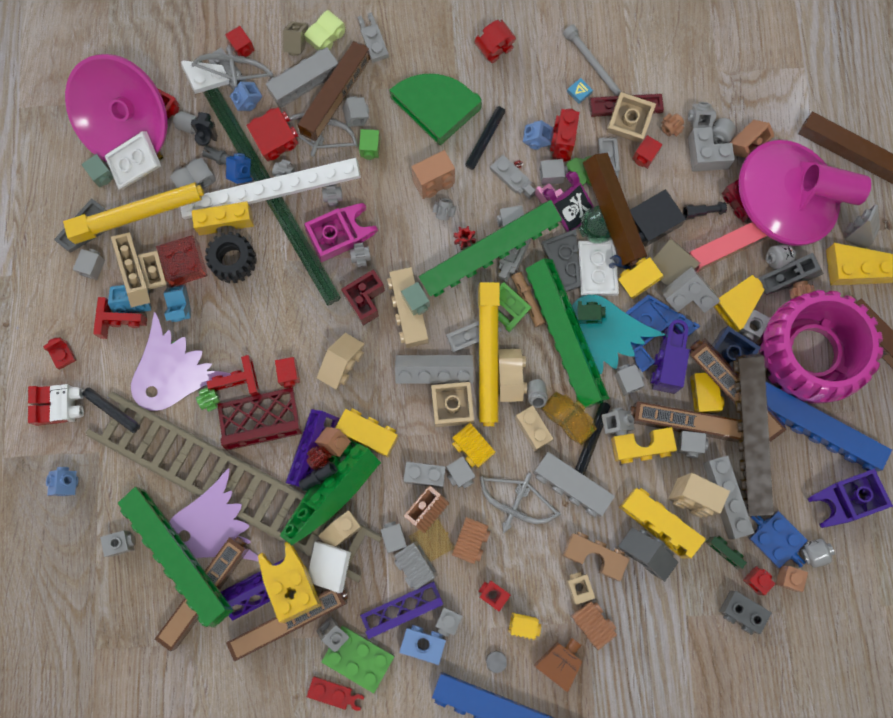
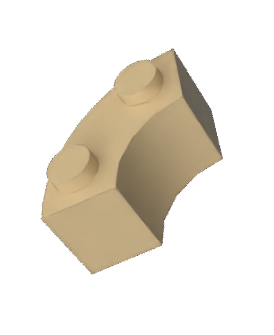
(511, 375)

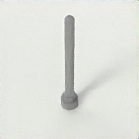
(571, 33)

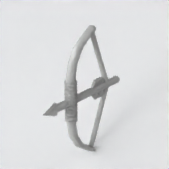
(232, 74)
(333, 122)
(522, 491)

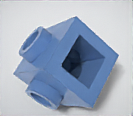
(246, 96)
(538, 135)
(61, 482)

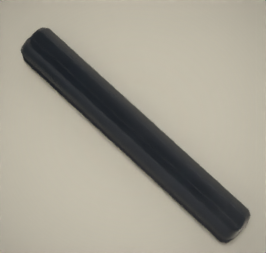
(485, 138)
(111, 410)
(591, 442)

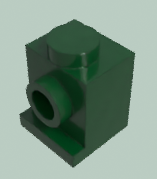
(590, 313)

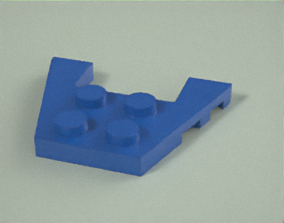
(659, 317)

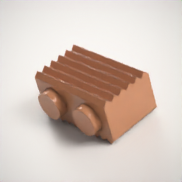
(751, 137)
(426, 509)
(470, 541)
(594, 625)

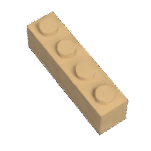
(130, 269)
(413, 327)

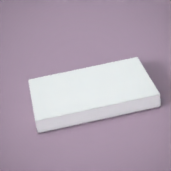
(132, 160)
(594, 269)

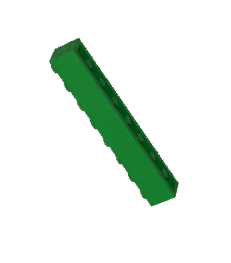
(489, 248)
(566, 333)
(175, 558)

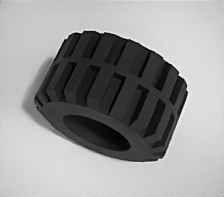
(220, 247)

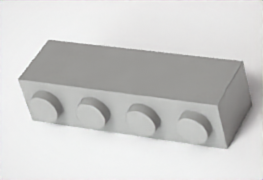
(302, 77)
(433, 369)
(574, 485)
(734, 511)

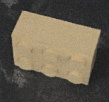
(698, 495)

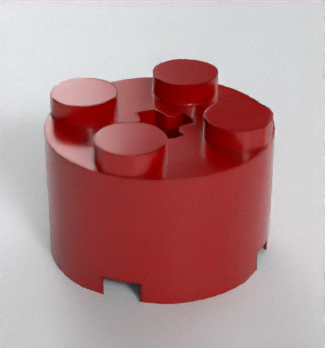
(495, 40)

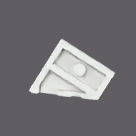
(204, 80)

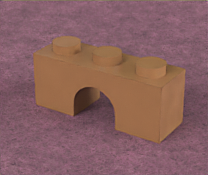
(613, 562)

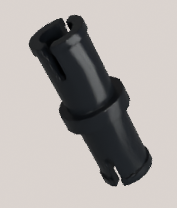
(318, 476)

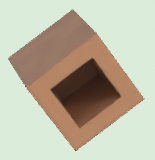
(333, 441)
(792, 578)

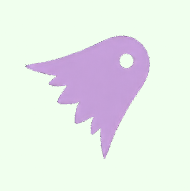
(168, 370)
(211, 521)

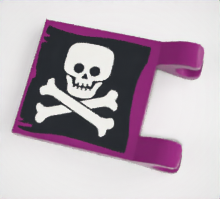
(571, 203)

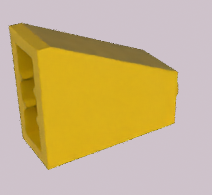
(739, 302)

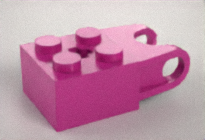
(343, 228)

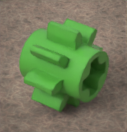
(207, 399)

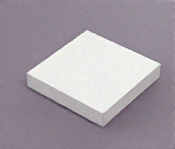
(329, 566)

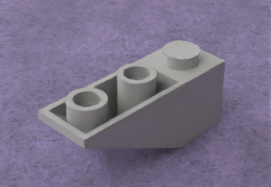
(865, 228)

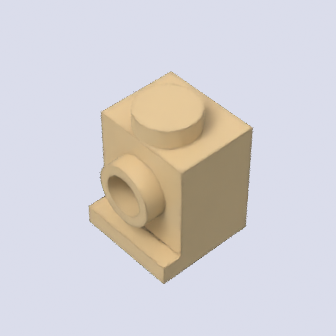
(586, 593)

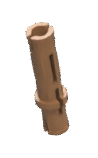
(525, 292)

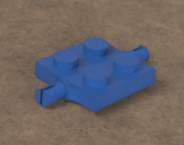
(778, 539)

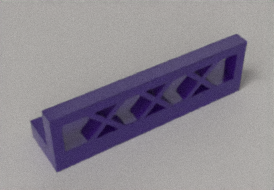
(312, 430)
(243, 590)
(400, 619)

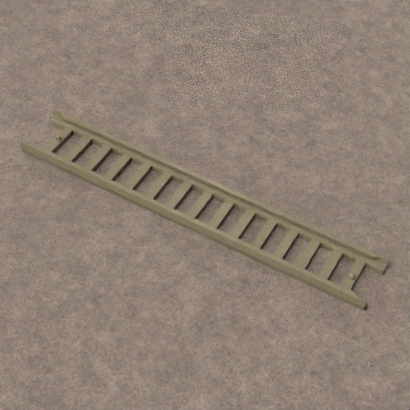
(171, 475)

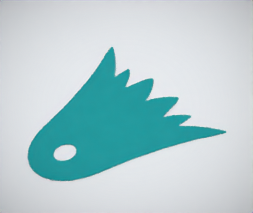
(613, 334)

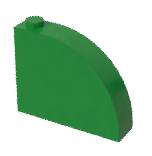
(436, 103)

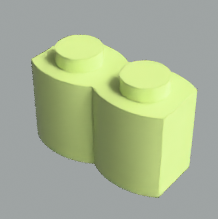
(325, 31)

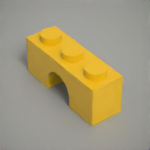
(209, 219)
(661, 443)

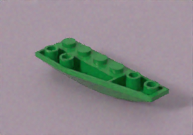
(324, 500)

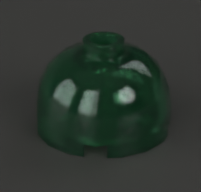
(594, 226)

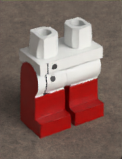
(54, 404)

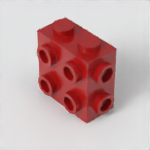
(273, 133)
(564, 134)

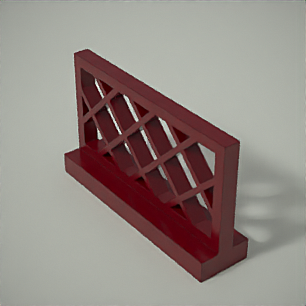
(265, 433)

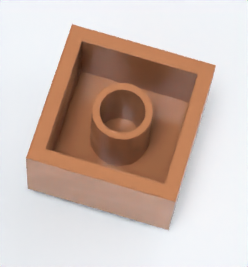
(433, 174)

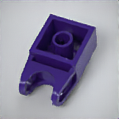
(671, 360)
(845, 500)

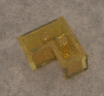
(569, 417)

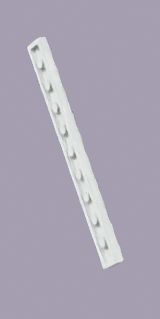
(278, 186)

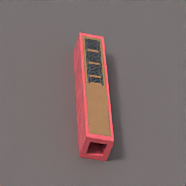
(728, 245)

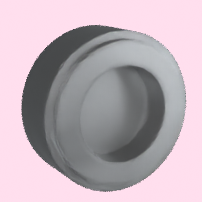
(496, 661)

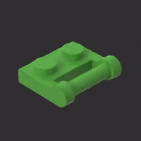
(513, 304)

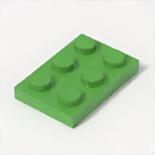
(359, 660)

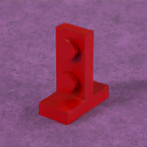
(106, 318)
(237, 378)

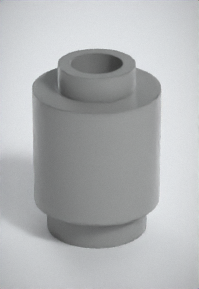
(183, 122)
(537, 393)

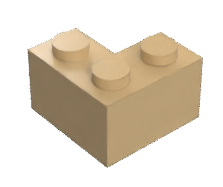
(340, 360)

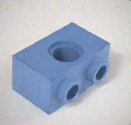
(411, 648)

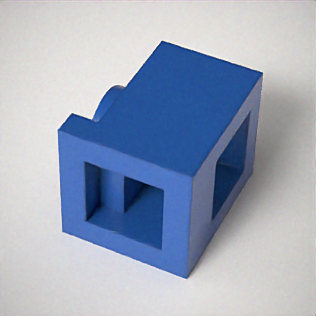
(238, 168)

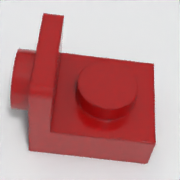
(60, 352)

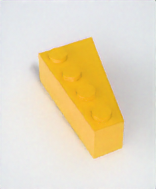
(858, 265)
(662, 524)

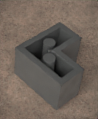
(649, 553)

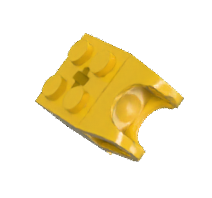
(284, 578)

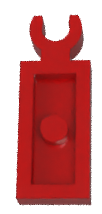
(333, 694)

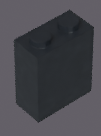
(657, 217)

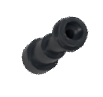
(691, 211)

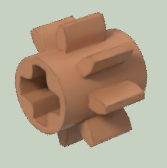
(672, 124)
(801, 288)

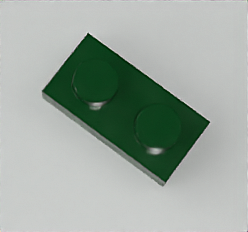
(734, 557)

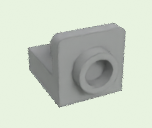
(332, 634)

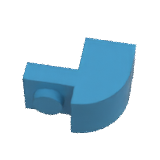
(177, 303)

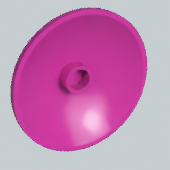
(112, 103)
(795, 192)

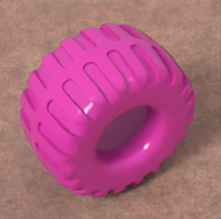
(848, 331)

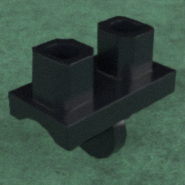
(204, 129)

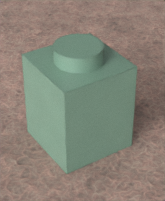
(98, 171)
(415, 299)

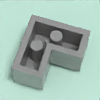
(706, 154)
(689, 288)

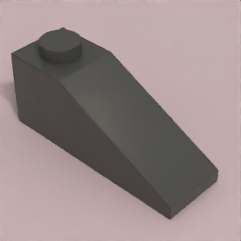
(784, 277)

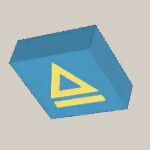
(579, 91)

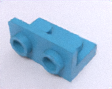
(119, 301)

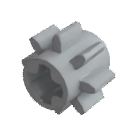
(282, 168)
(332, 195)
(444, 209)
(360, 254)

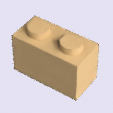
(533, 428)

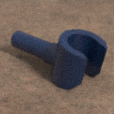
(617, 259)

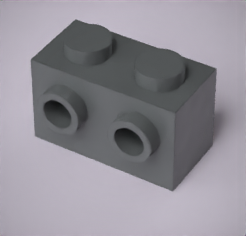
(745, 612)

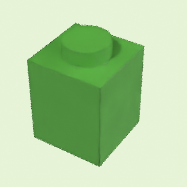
(369, 144)

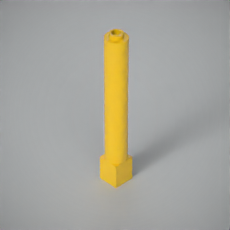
(86, 227)
(488, 352)

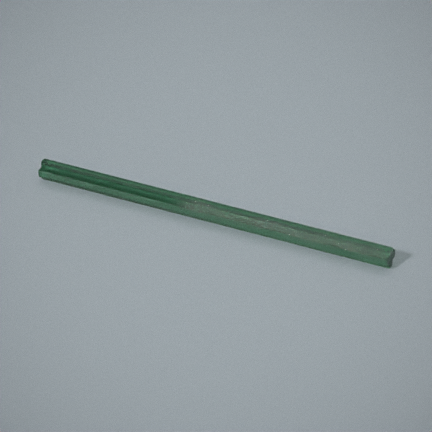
(277, 205)

